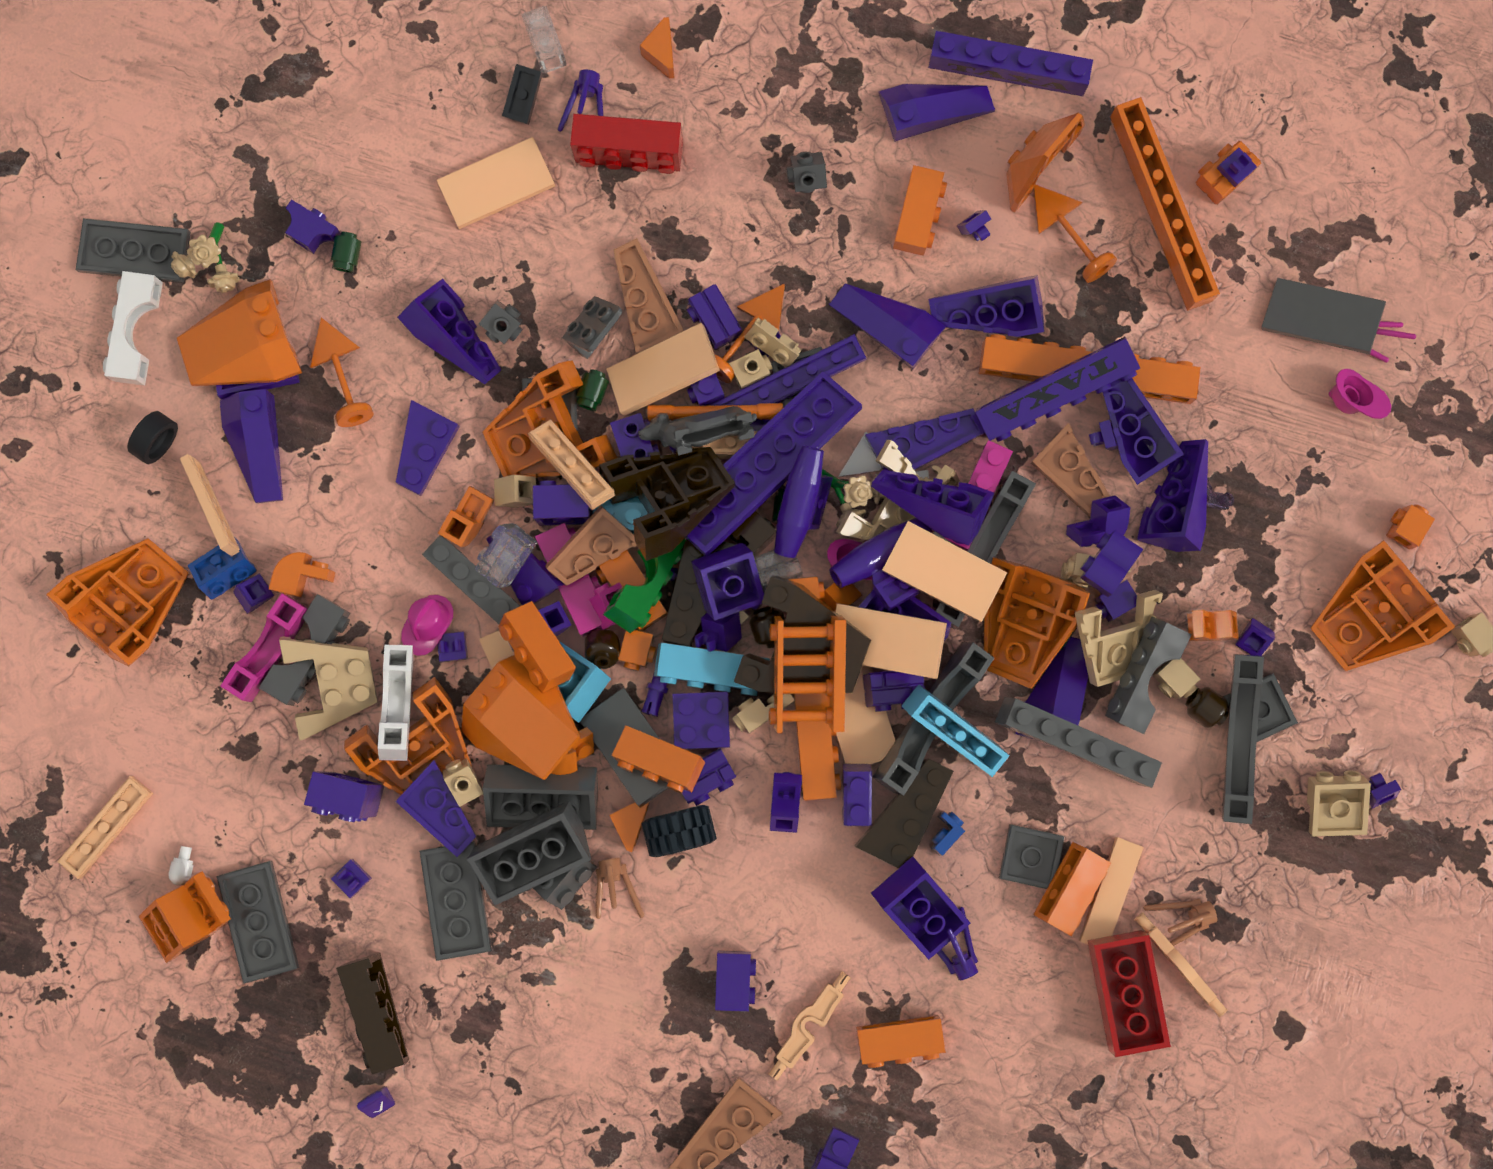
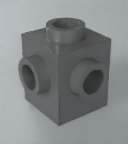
(807, 172)
(495, 330)

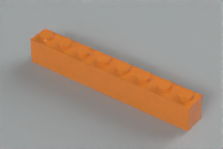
(1164, 204)
(1032, 361)
(815, 737)

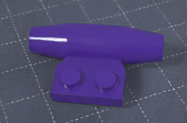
(802, 501)
(869, 561)

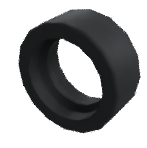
(152, 437)

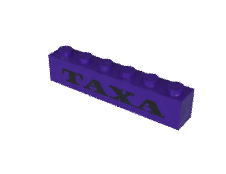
(1010, 63)
(1058, 388)

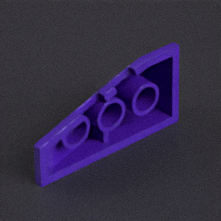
(927, 107)
(947, 509)
(1062, 684)

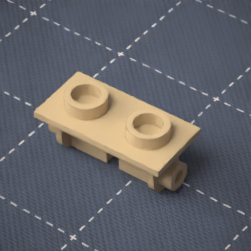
(781, 350)

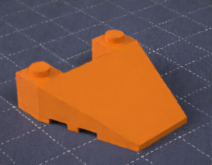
(534, 406)
(431, 738)

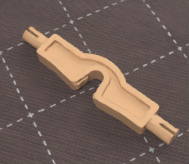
(1183, 966)
(800, 1037)

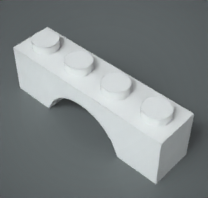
(136, 296)
(396, 703)

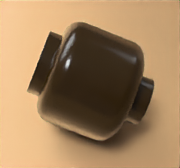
(761, 623)
(602, 648)
(1207, 707)

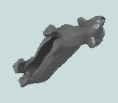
(699, 428)

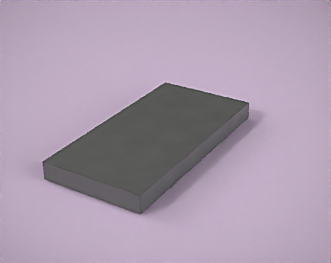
(130, 247)
(1323, 315)
(607, 725)
(454, 904)
(258, 922)

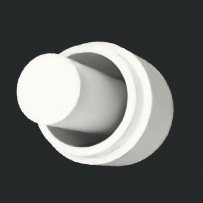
(181, 867)

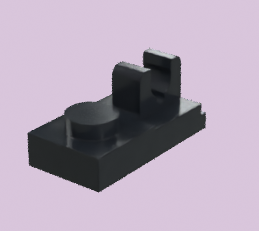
(522, 94)

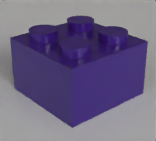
(558, 505)
(728, 581)
(701, 720)

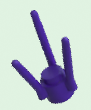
(586, 86)
(963, 962)

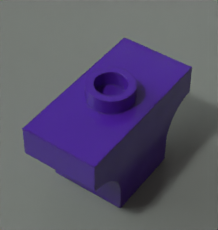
(309, 227)

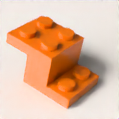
(185, 916)

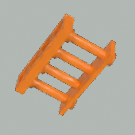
(833, 687)

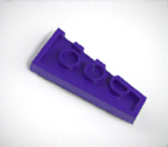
(930, 438)

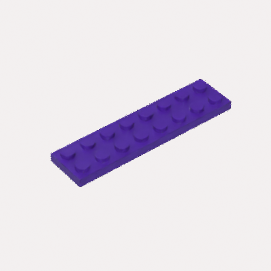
(768, 458)

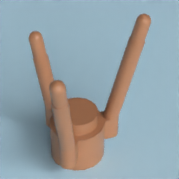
(611, 871)
(1200, 916)

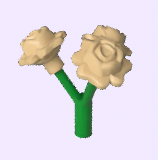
(206, 252)
(857, 493)

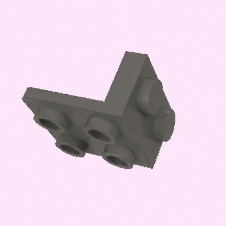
(592, 325)
(562, 888)

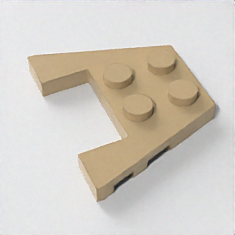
(889, 512)
(1111, 650)
(342, 677)

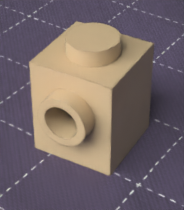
(751, 368)
(514, 491)
(1474, 635)
(1176, 679)
(462, 781)

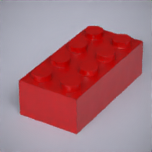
(627, 143)
(1129, 993)

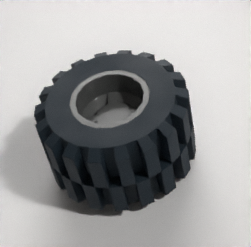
(679, 831)

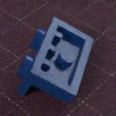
(219, 571)
(946, 838)

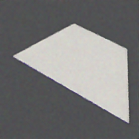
(861, 460)

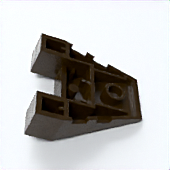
(673, 490)
(802, 610)

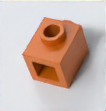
(1410, 526)
(637, 650)

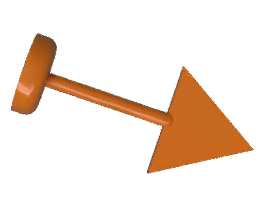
(1052, 208)
(765, 306)
(329, 346)

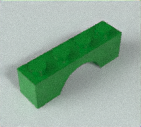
(632, 603)

